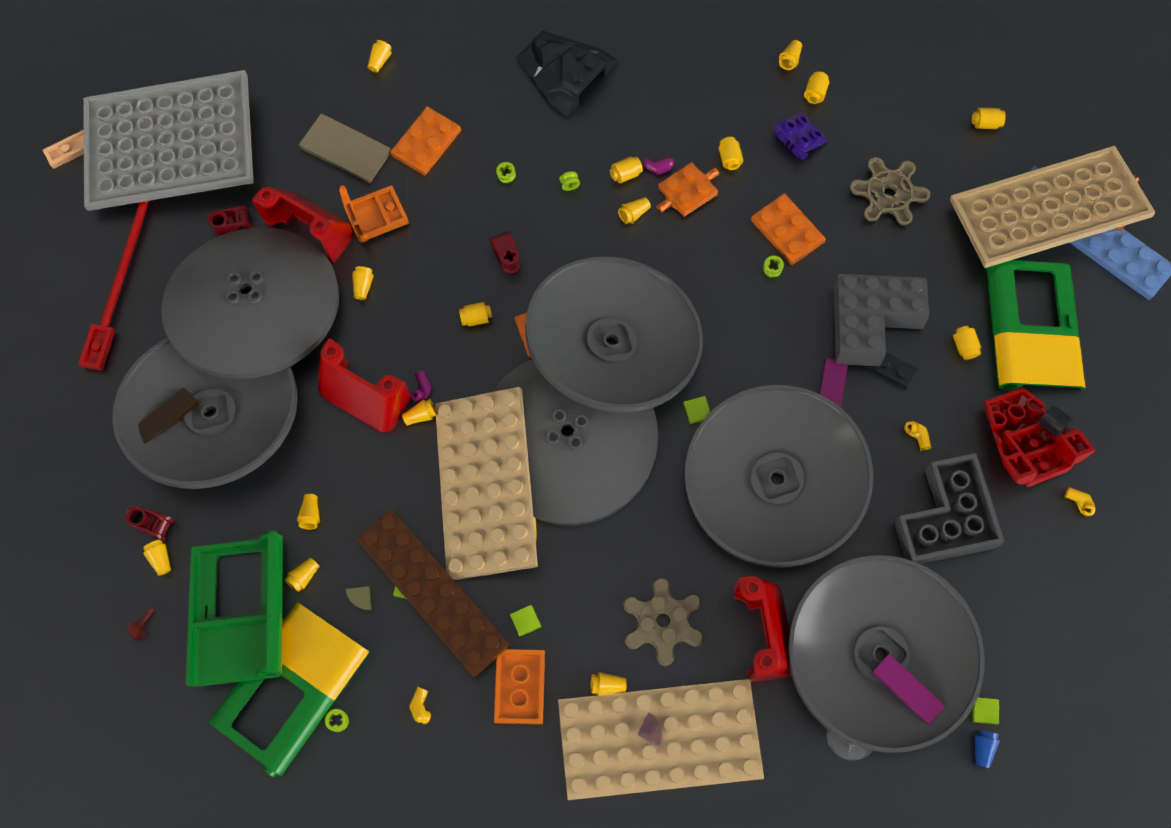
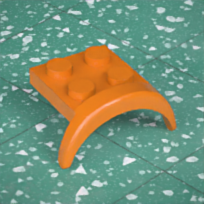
(374, 212)

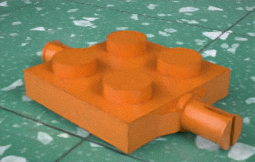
(687, 189)

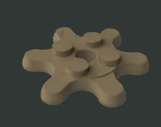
(899, 182)
(663, 637)

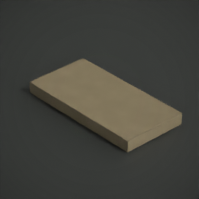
(345, 148)

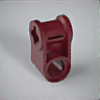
(231, 220)
(506, 252)
(152, 523)

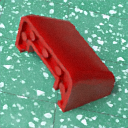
(283, 206)
(375, 405)
(768, 597)

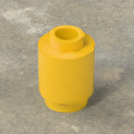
(816, 87)
(988, 118)
(730, 153)
(626, 169)
(475, 314)
(967, 342)

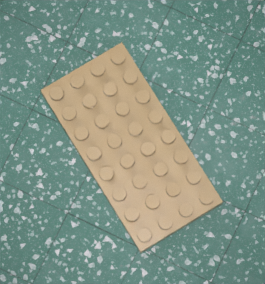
(1051, 206)
(485, 484)
(704, 741)

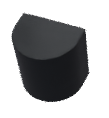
(1055, 421)

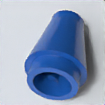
(985, 747)

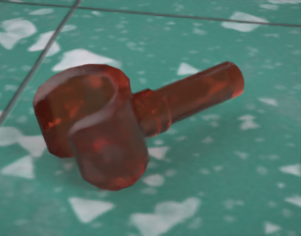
(136, 629)

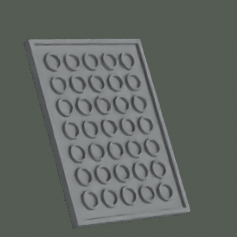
(167, 140)

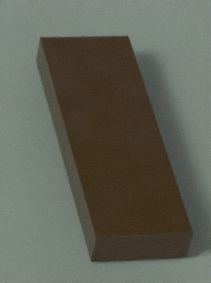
(167, 415)

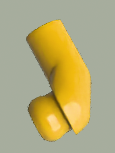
(920, 433)

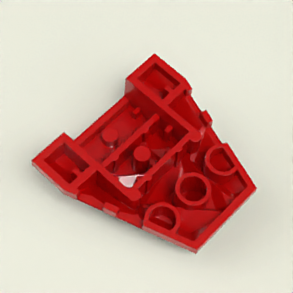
(1028, 448)

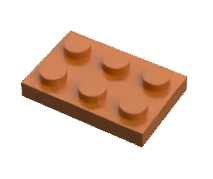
(425, 141)
(788, 229)
(520, 687)

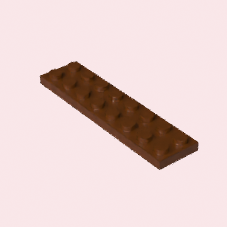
(433, 593)

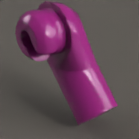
(660, 166)
(424, 387)

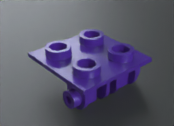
(799, 135)

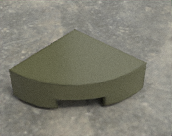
(360, 597)

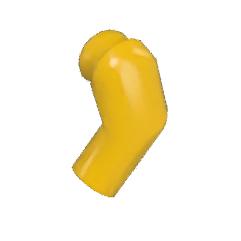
(1082, 500)
(417, 708)

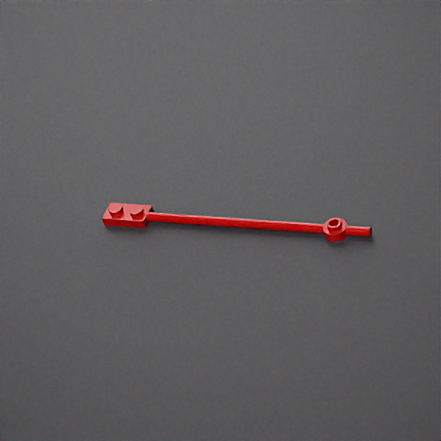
(101, 336)

